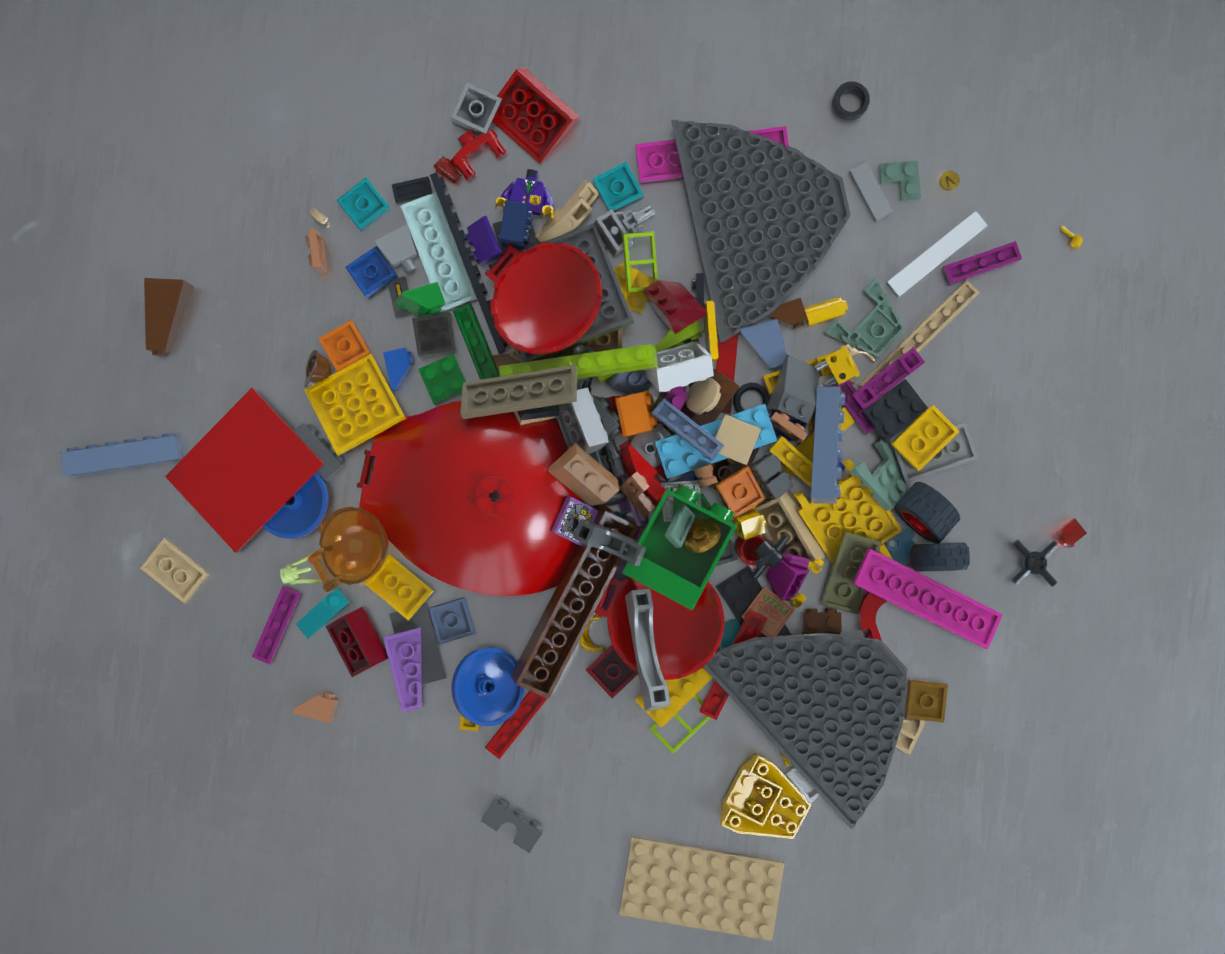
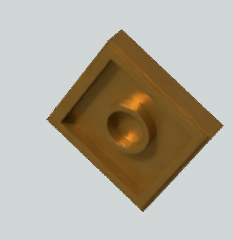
(926, 701)

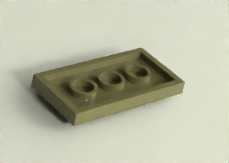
(839, 590)

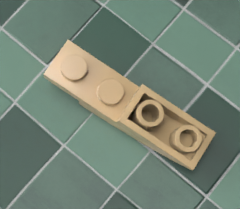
(571, 215)

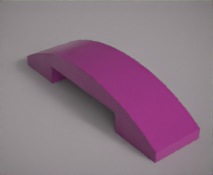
(888, 378)

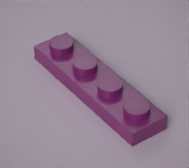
(982, 263)
(276, 625)

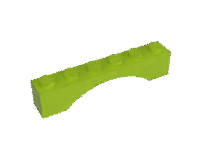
(670, 341)

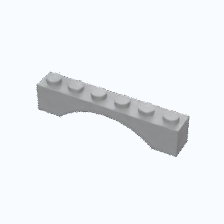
(652, 682)

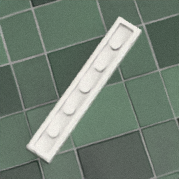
(937, 254)

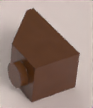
(790, 314)

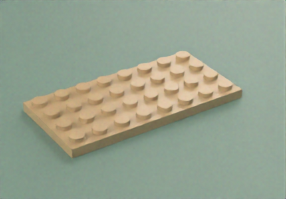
(701, 888)

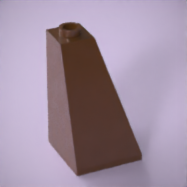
(164, 311)

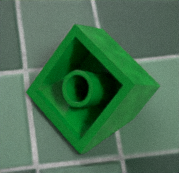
(422, 300)

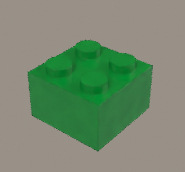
(443, 379)

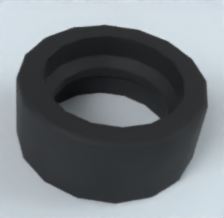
(859, 88)
(750, 386)

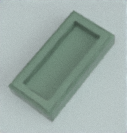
(680, 525)

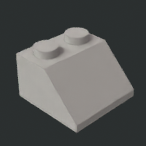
(475, 109)

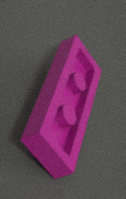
(853, 407)

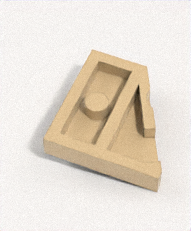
(908, 735)

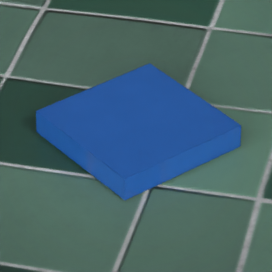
(371, 271)

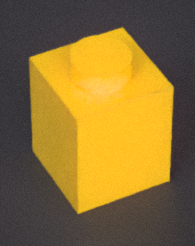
(750, 524)

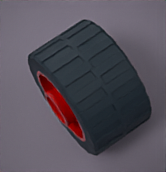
(927, 512)

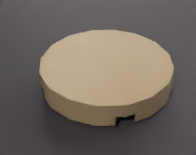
(703, 396)

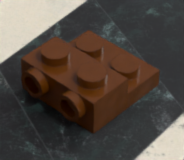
(821, 622)

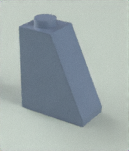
(766, 343)

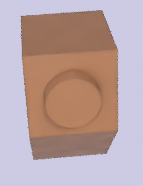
(319, 708)

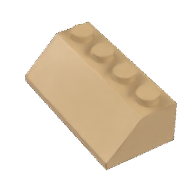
(782, 518)

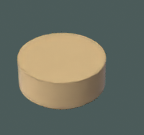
(318, 216)

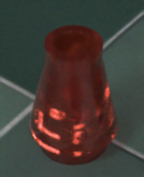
(446, 169)

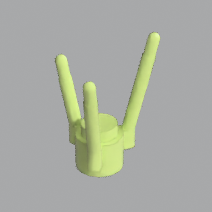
(291, 573)

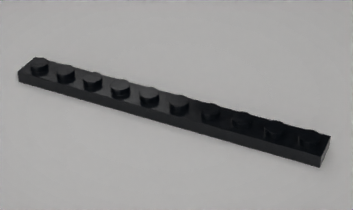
(466, 255)

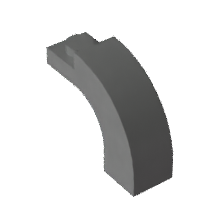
(610, 541)

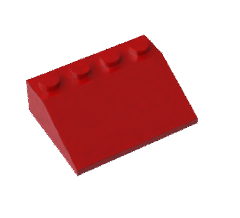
(533, 115)

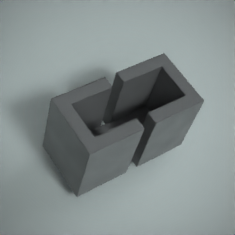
(774, 479)

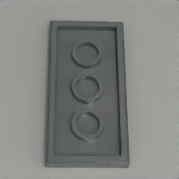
(431, 659)

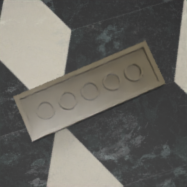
(519, 392)

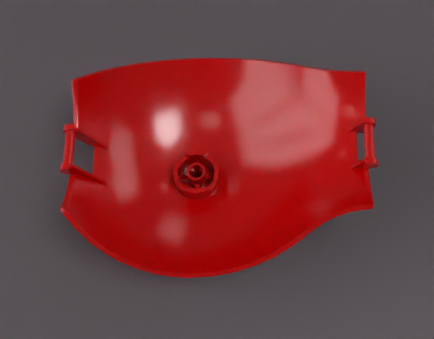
(437, 508)

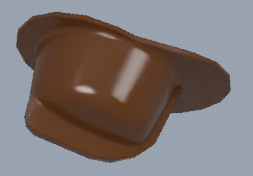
(317, 368)

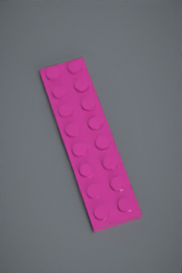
(661, 160)
(927, 599)

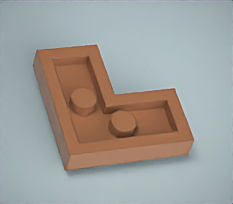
(634, 489)

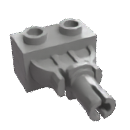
(613, 225)

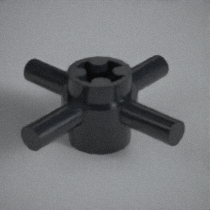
(770, 554)
(1027, 562)

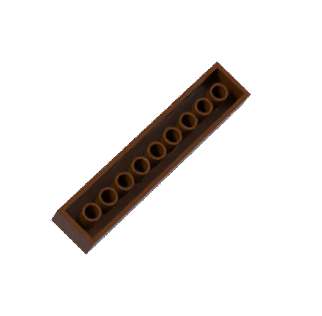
(569, 610)

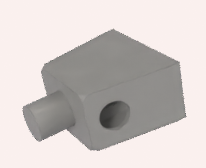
(399, 248)

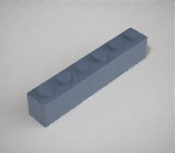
(827, 445)
(121, 456)

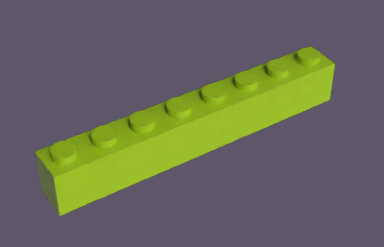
(593, 363)

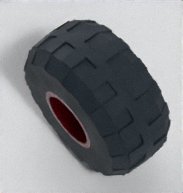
(940, 557)

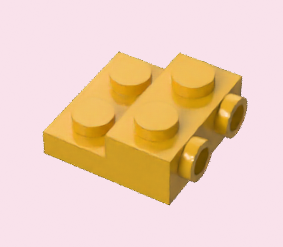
(635, 300)

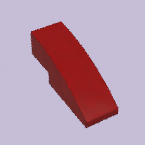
(634, 463)

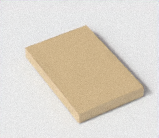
(174, 570)

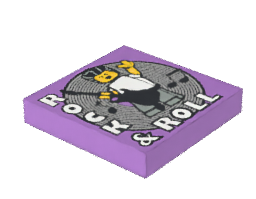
(570, 516)

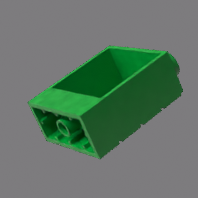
(675, 570)

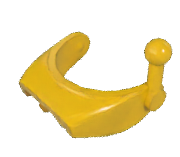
(585, 640)

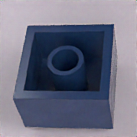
(515, 224)

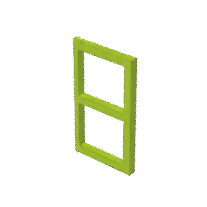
(627, 263)
(691, 731)

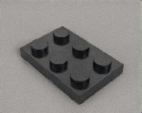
(895, 410)

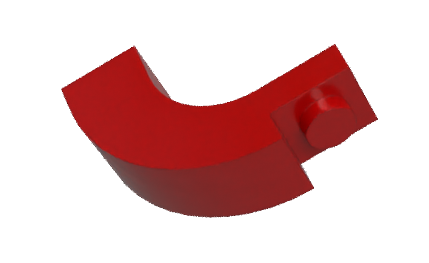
(867, 615)

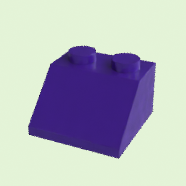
(484, 241)

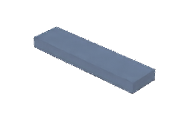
(687, 429)

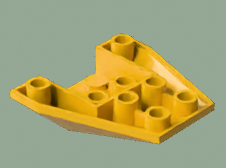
(763, 802)

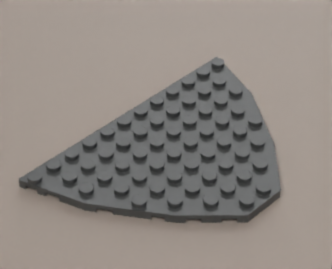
(758, 217)
(825, 705)

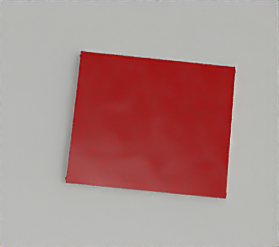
(244, 470)

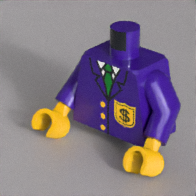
(529, 192)

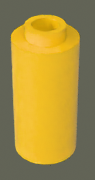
(825, 310)

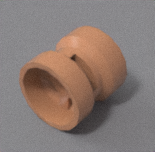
(705, 476)

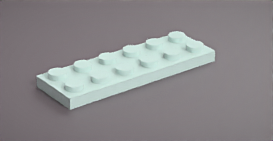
(438, 250)

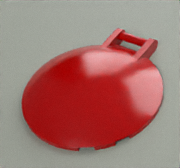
(544, 297)
(682, 636)

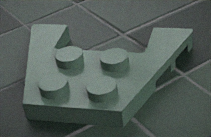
(877, 329)
(886, 480)

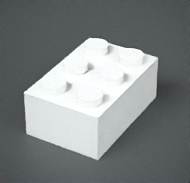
(680, 367)

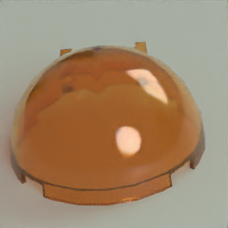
(351, 547)

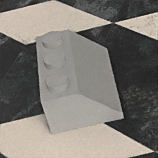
(582, 423)

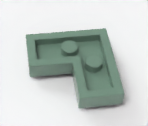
(906, 174)

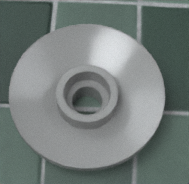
(641, 442)

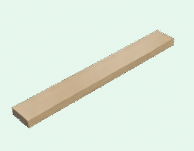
(929, 327)

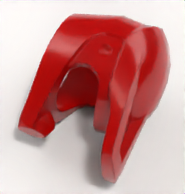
(746, 548)

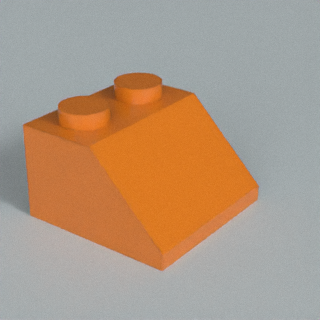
(636, 413)

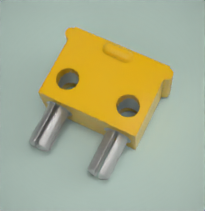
(844, 364)

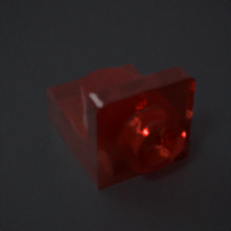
(1070, 533)

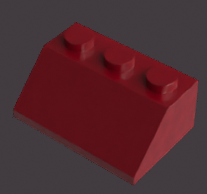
(674, 304)
(357, 641)

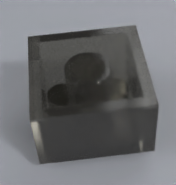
(435, 335)

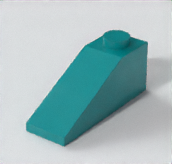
(324, 612)

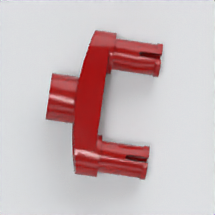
(470, 144)

